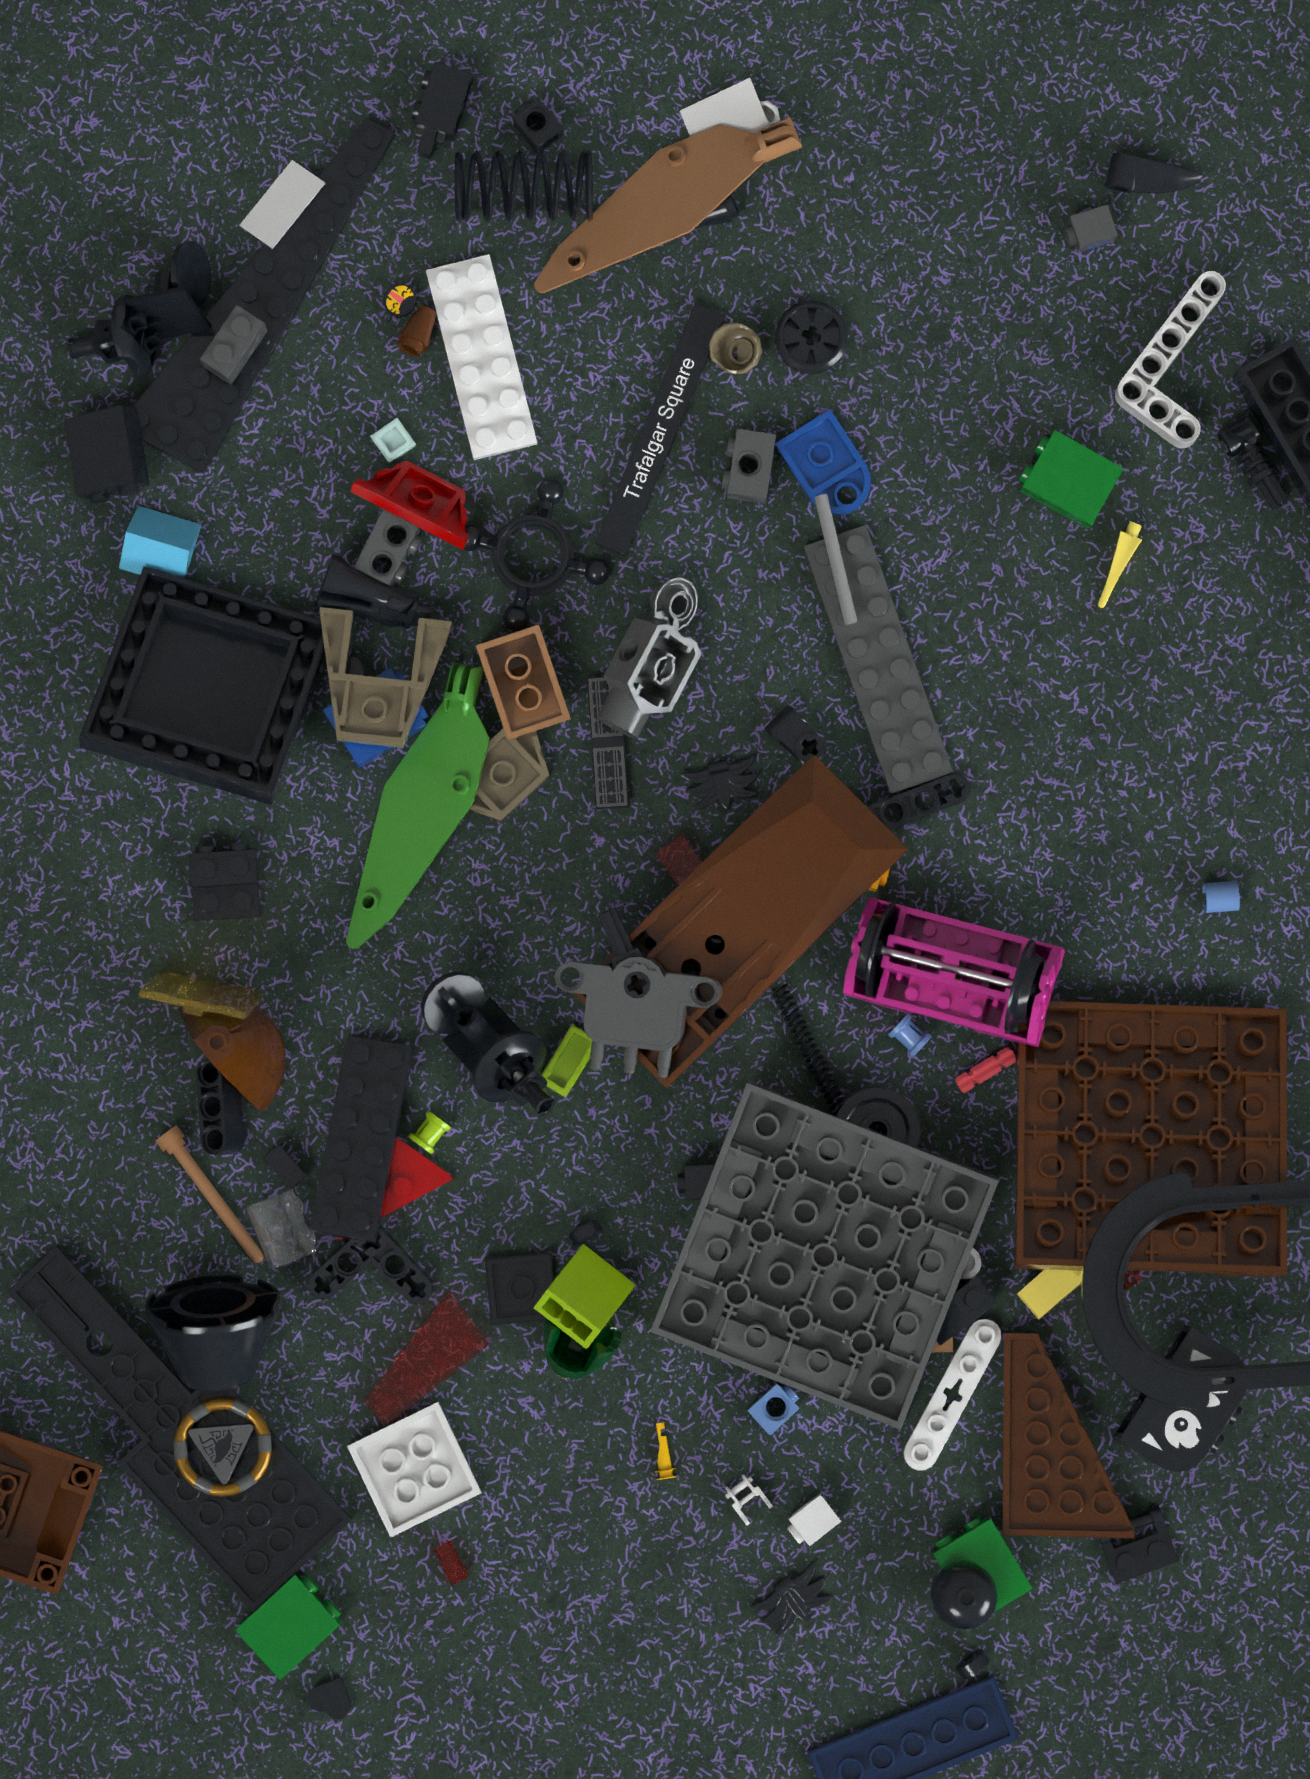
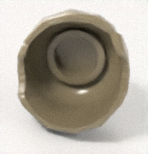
(725, 341)

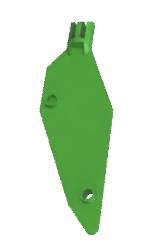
(422, 803)

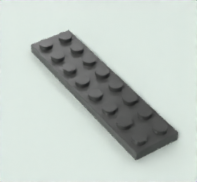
(880, 665)

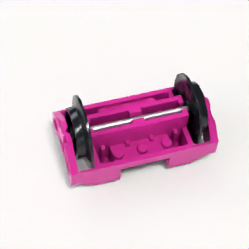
(919, 964)

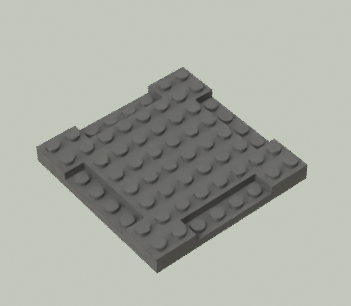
(824, 1255)

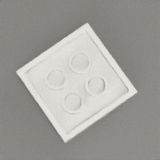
(414, 1469)

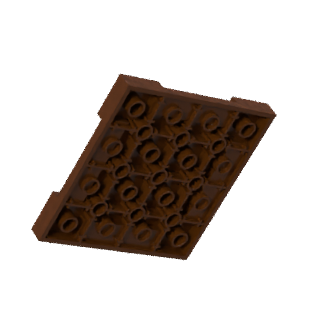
(1144, 1096)

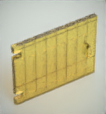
(201, 995)

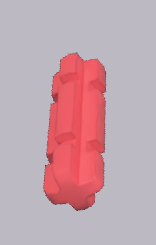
(985, 1069)

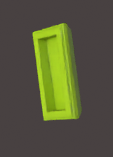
(568, 1061)

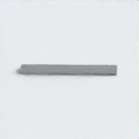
(835, 559)

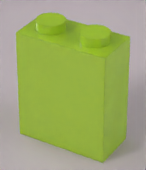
(584, 1296)

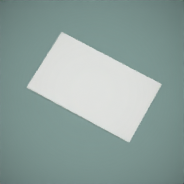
(731, 107)
(282, 204)

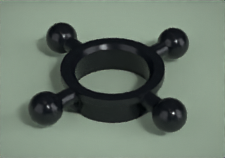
(595, 571)

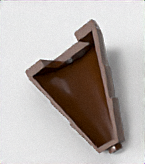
(243, 1051)

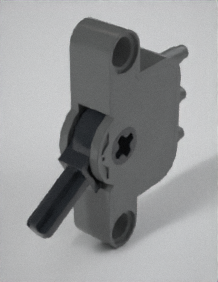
(626, 1016)

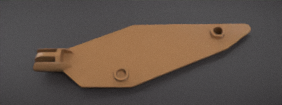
(667, 198)

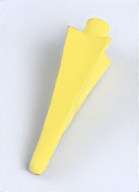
(1125, 548)

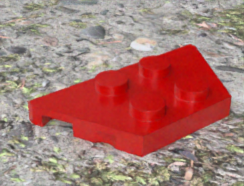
(419, 499)
(410, 1178)

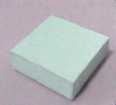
(393, 440)

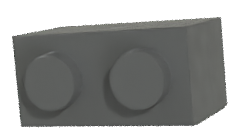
(233, 344)

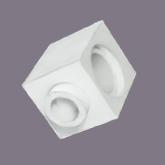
(812, 1520)

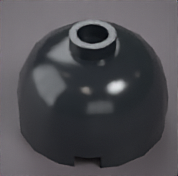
(963, 1595)

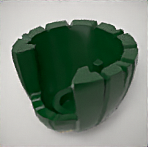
(570, 1358)

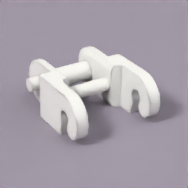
(737, 1505)

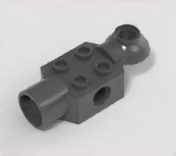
(652, 660)

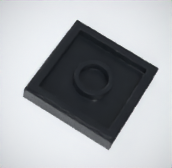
(517, 1286)

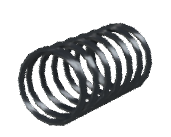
(463, 198)

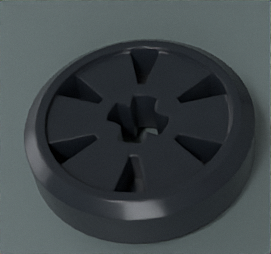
(828, 327)

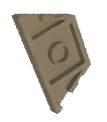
(509, 774)

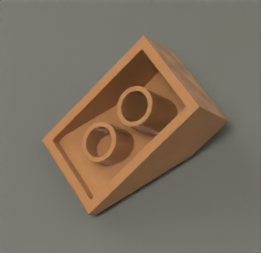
(523, 682)

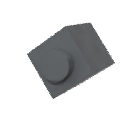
(1091, 229)

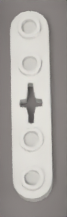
(969, 1365)

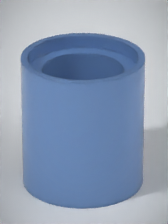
(1221, 896)

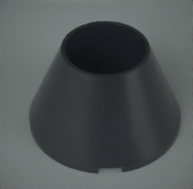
(214, 1328)

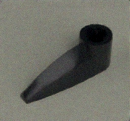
(1142, 175)

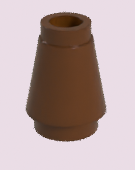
(417, 332)

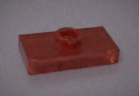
(678, 859)

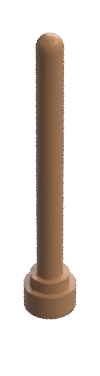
(173, 1144)

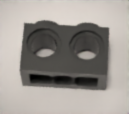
(380, 547)

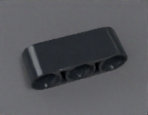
(212, 1120)

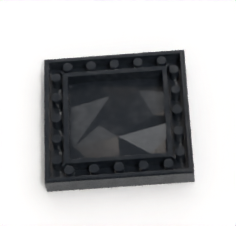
(205, 685)

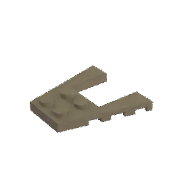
(377, 707)

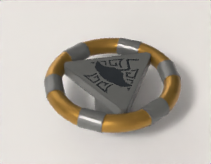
(222, 1446)

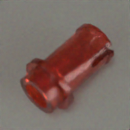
(451, 1563)

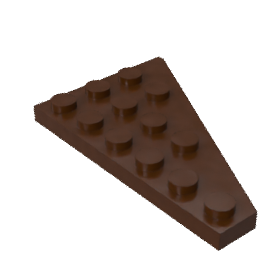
(1049, 1463)

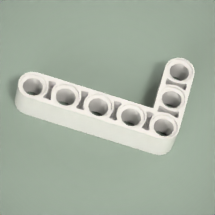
(1164, 357)

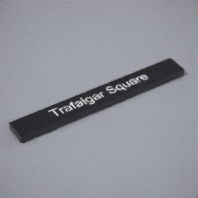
(659, 430)

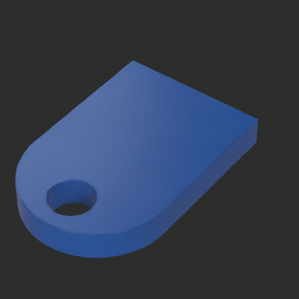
(826, 462)

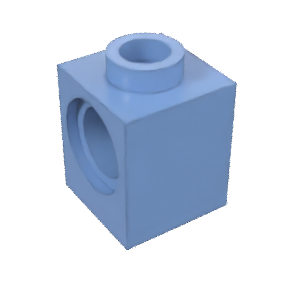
(772, 1423)

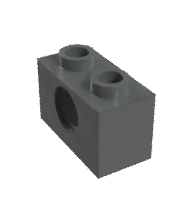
(753, 446)

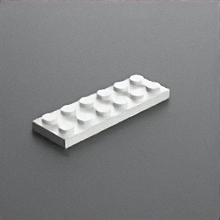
(481, 357)

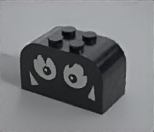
(1183, 1436)

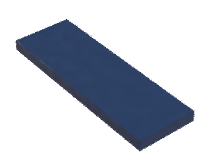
(921, 1738)

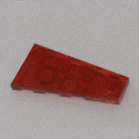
(433, 1354)

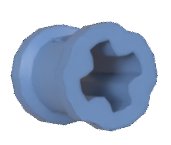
(910, 1035)

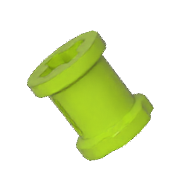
(429, 1132)

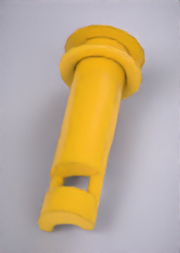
(664, 1462)

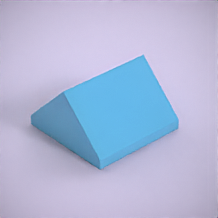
(158, 543)

